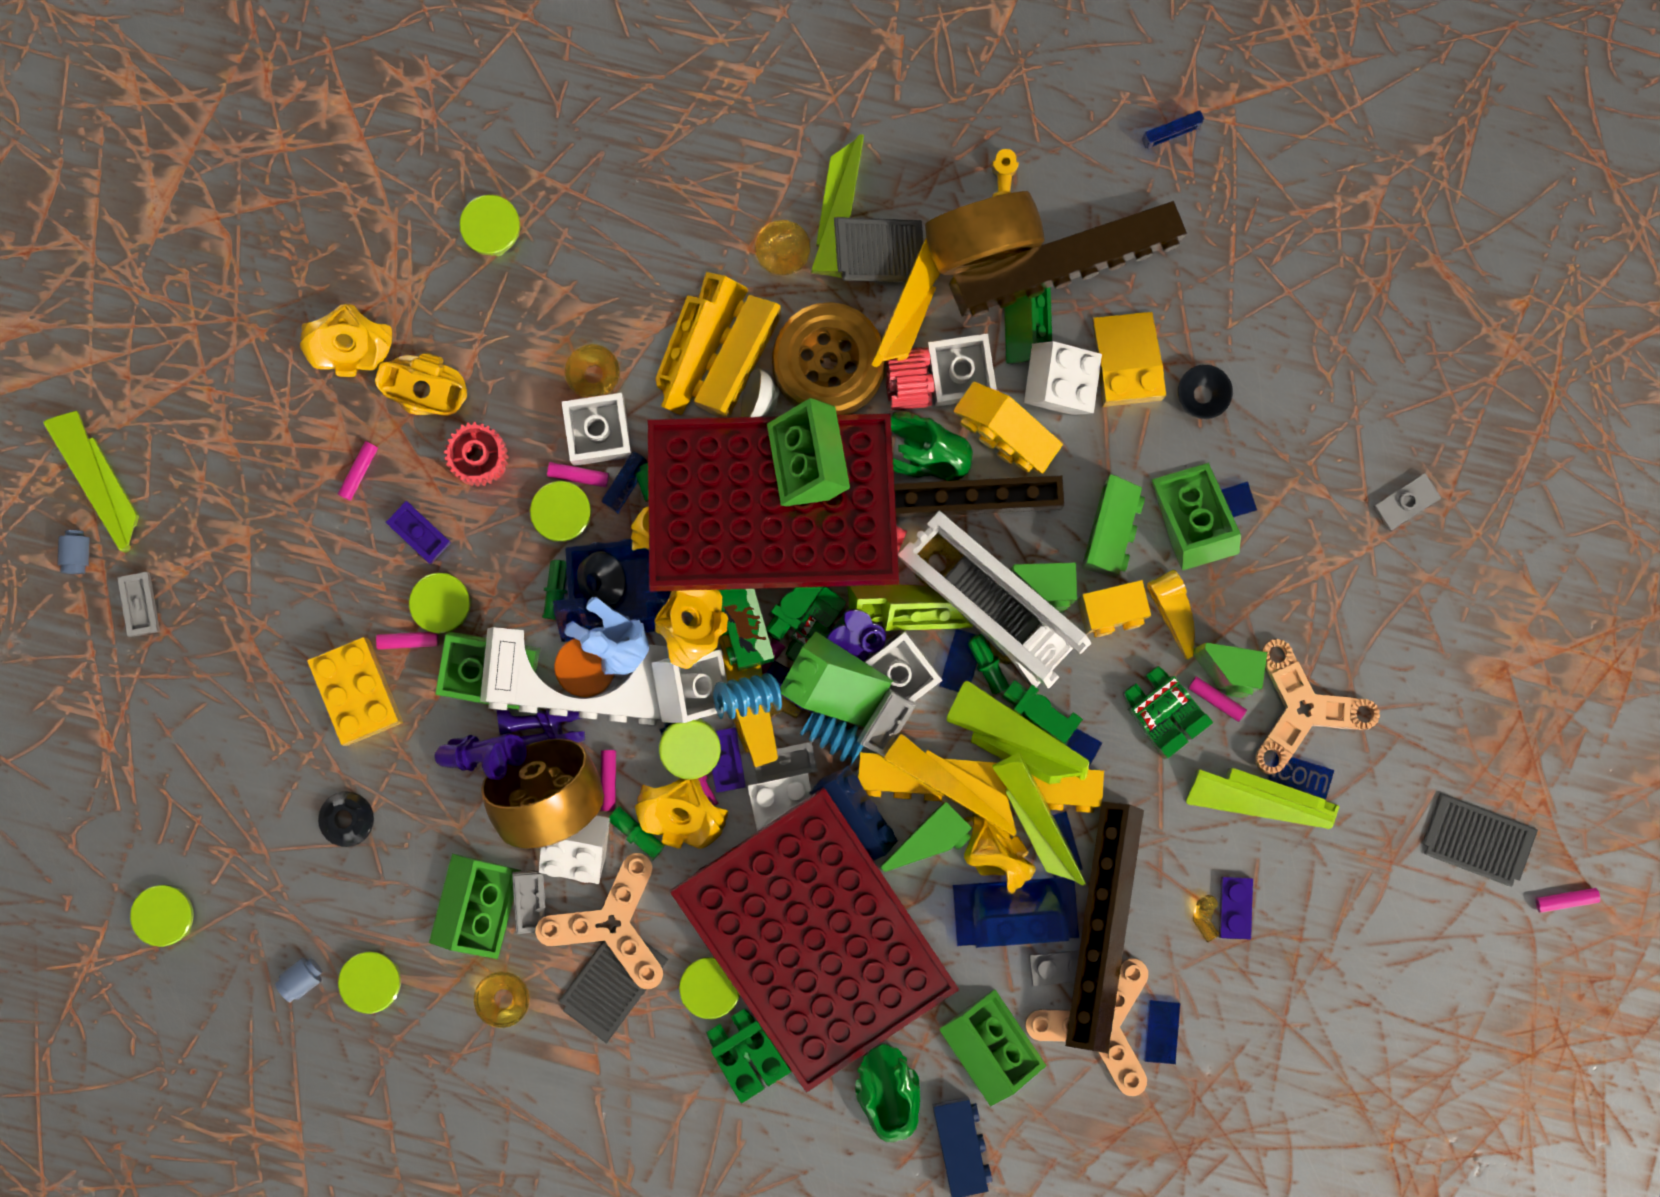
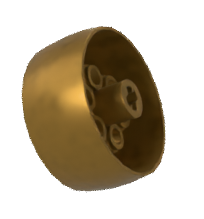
(984, 232)
(840, 324)
(545, 796)

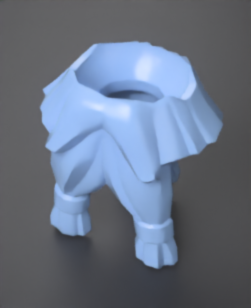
(619, 643)

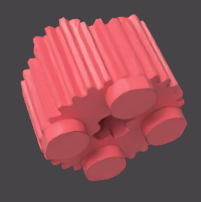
(909, 381)
(462, 446)

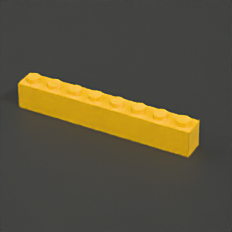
(879, 776)

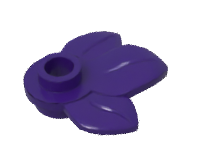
(854, 632)

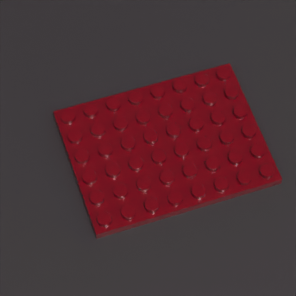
(722, 518)
(814, 939)

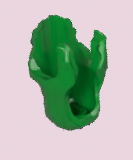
(930, 448)
(888, 1093)

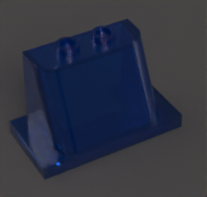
(636, 602)
(1036, 913)

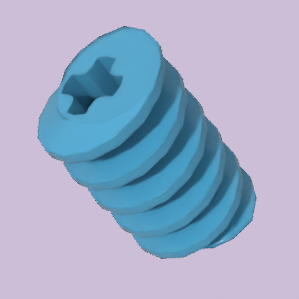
(746, 694)
(835, 734)

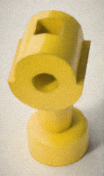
(1004, 168)

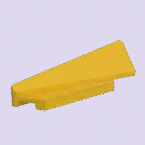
(909, 309)
(697, 338)
(753, 730)
(952, 783)

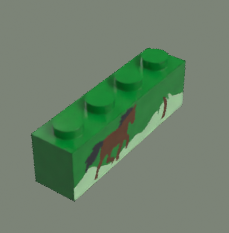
(745, 629)

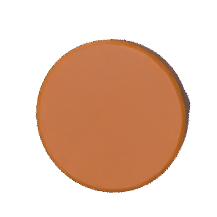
(580, 671)

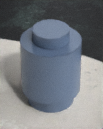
(73, 552)
(299, 979)

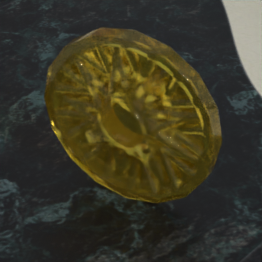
(782, 247)

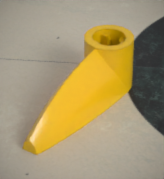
(1173, 604)

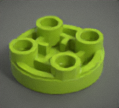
(490, 225)
(560, 511)
(439, 603)
(690, 749)
(162, 915)
(369, 982)
(707, 989)

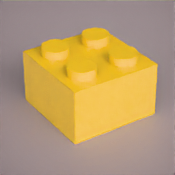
(1114, 607)

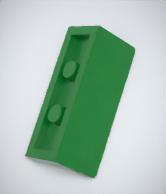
(1026, 324)

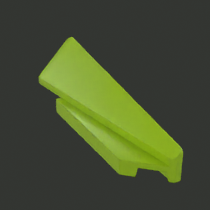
(1007, 733)
(1037, 818)

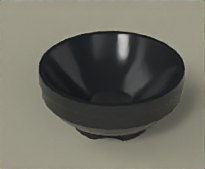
(1215, 381)
(608, 576)
(361, 823)

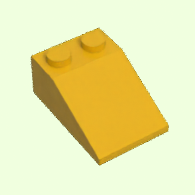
(1130, 359)

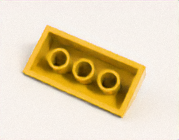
(738, 356)

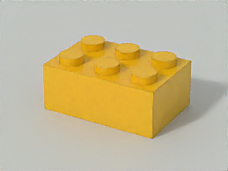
(1007, 428)
(355, 691)

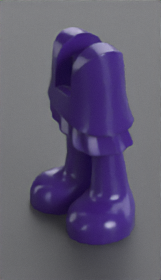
(549, 723)
(492, 753)

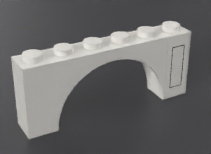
(512, 681)

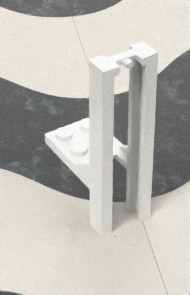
(1044, 648)

